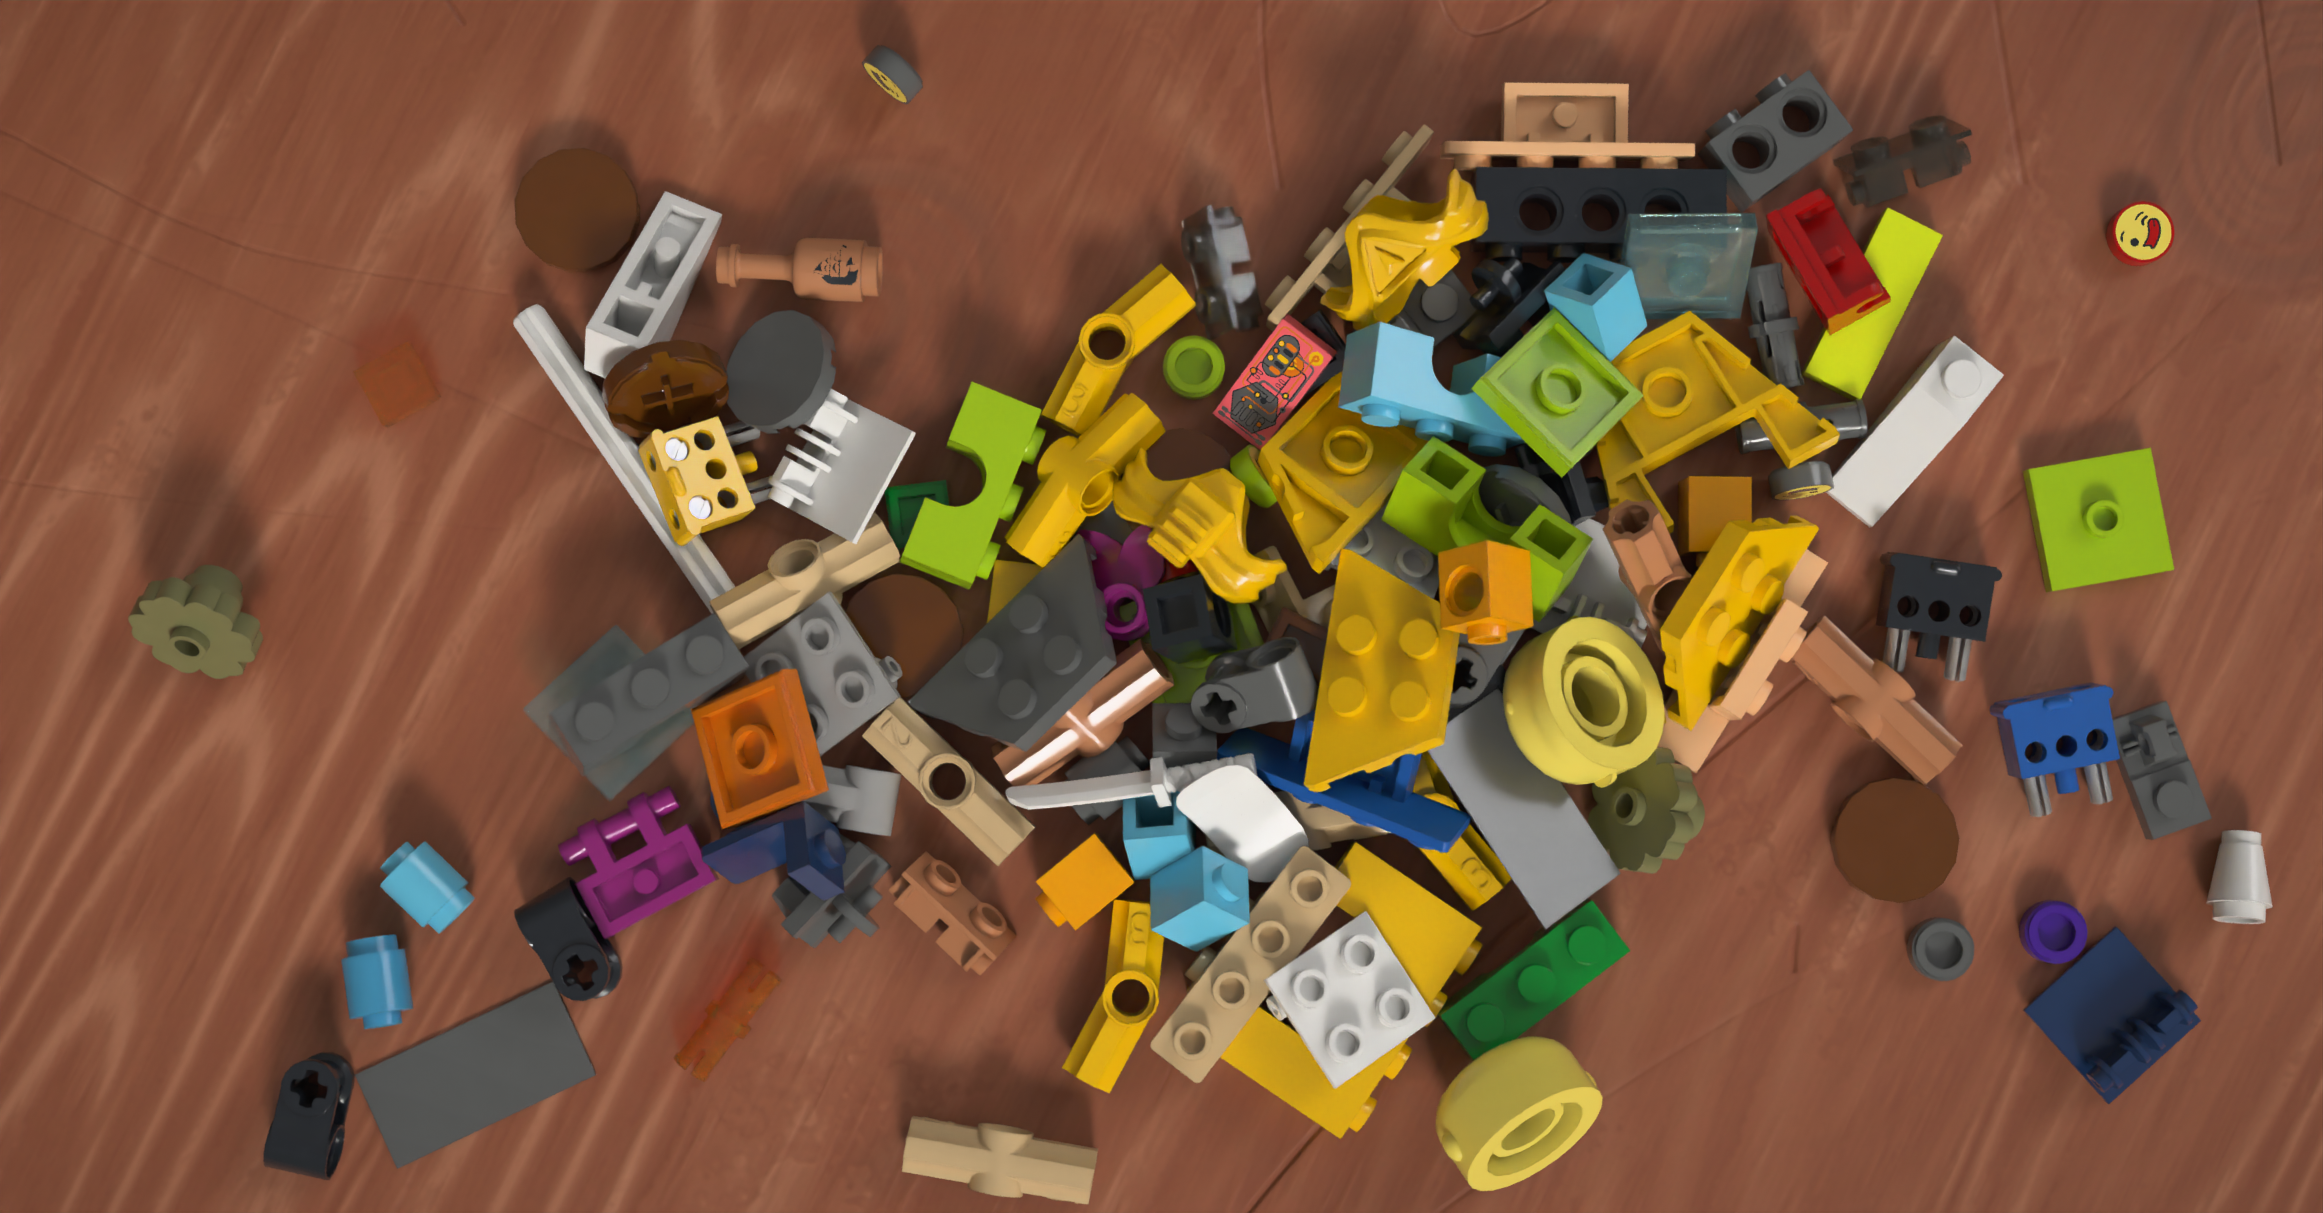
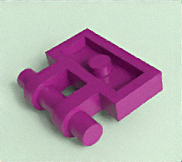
(648, 878)

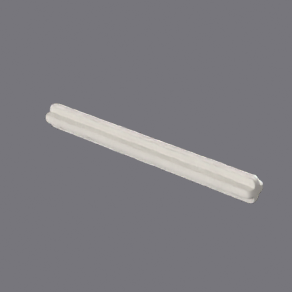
(616, 447)

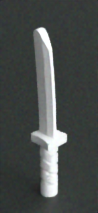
(1156, 782)

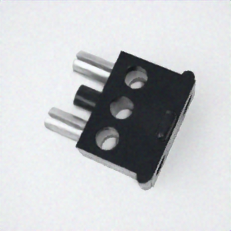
(1952, 588)

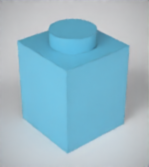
(1599, 302)
(1155, 834)
(1199, 899)

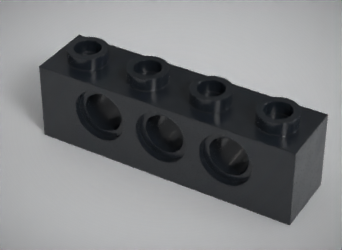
(1569, 189)

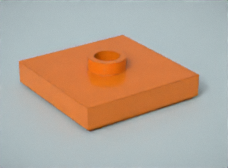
(759, 749)

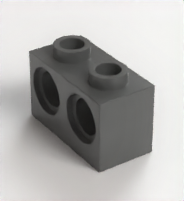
(1779, 147)

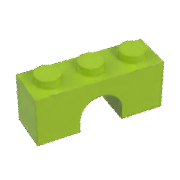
(996, 436)
(1442, 510)

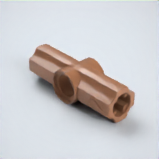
(1647, 561)
(1875, 701)
(1094, 720)

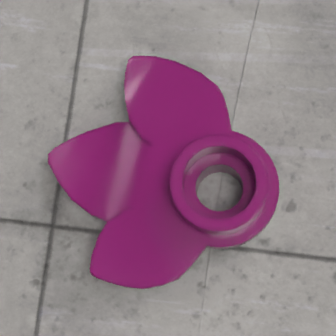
(1123, 574)

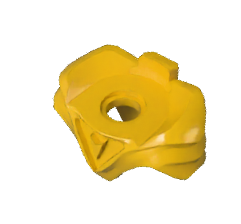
(1398, 244)
(1198, 521)

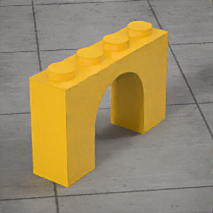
(1429, 944)

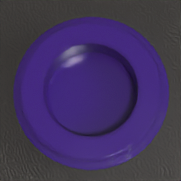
(2053, 931)

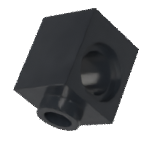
(1188, 620)

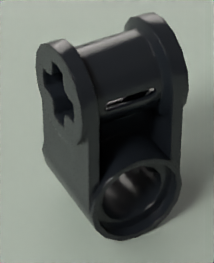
(564, 937)
(308, 1127)

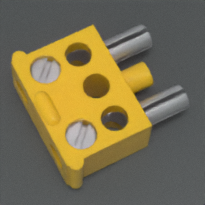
(685, 489)

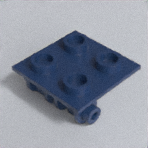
(2112, 1015)

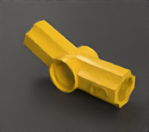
(1140, 320)
(1080, 477)
(1470, 863)
(1108, 1031)

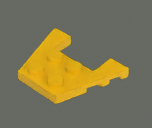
(1693, 392)

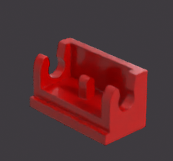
(1826, 260)

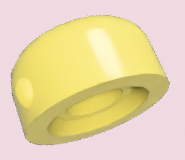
(1583, 702)
(1515, 1111)

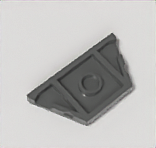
(1029, 657)

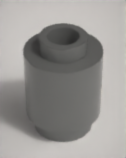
(1116, 760)

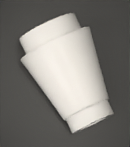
(2240, 880)

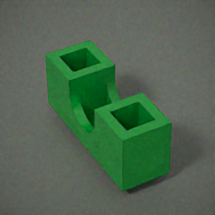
(1534, 981)

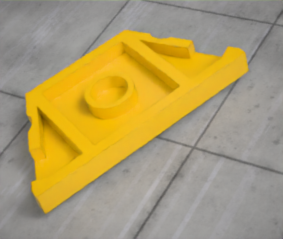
(1333, 471)
(1724, 606)
(1381, 675)

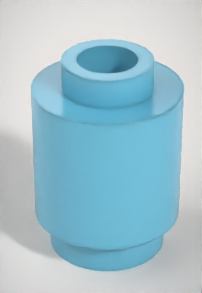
(425, 886)

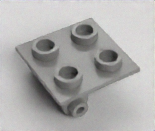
(835, 669)

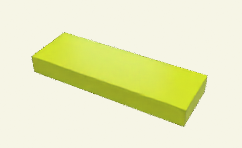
(1899, 256)

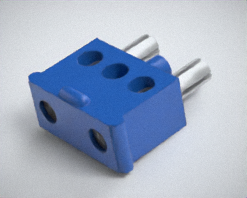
(2042, 721)

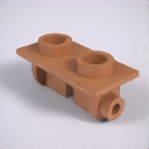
(934, 892)

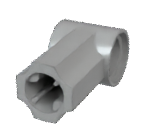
(859, 799)

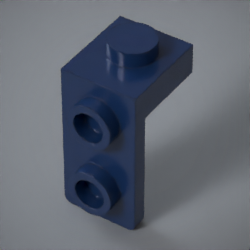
(790, 836)

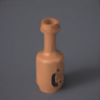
(817, 268)

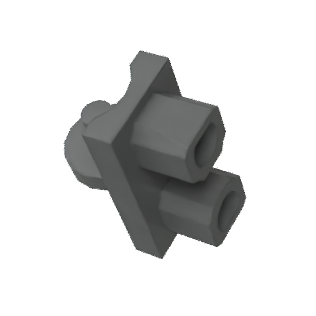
(815, 919)

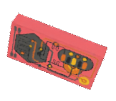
(1274, 382)

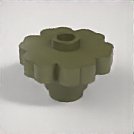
(198, 623)
(1647, 813)

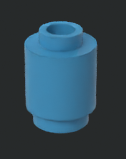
(376, 981)

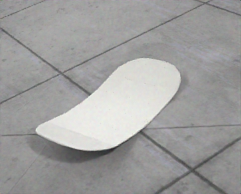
(1243, 820)

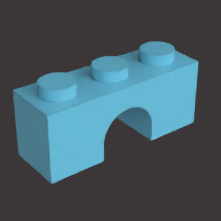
(1393, 383)

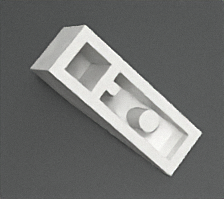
(651, 283)
(1913, 429)

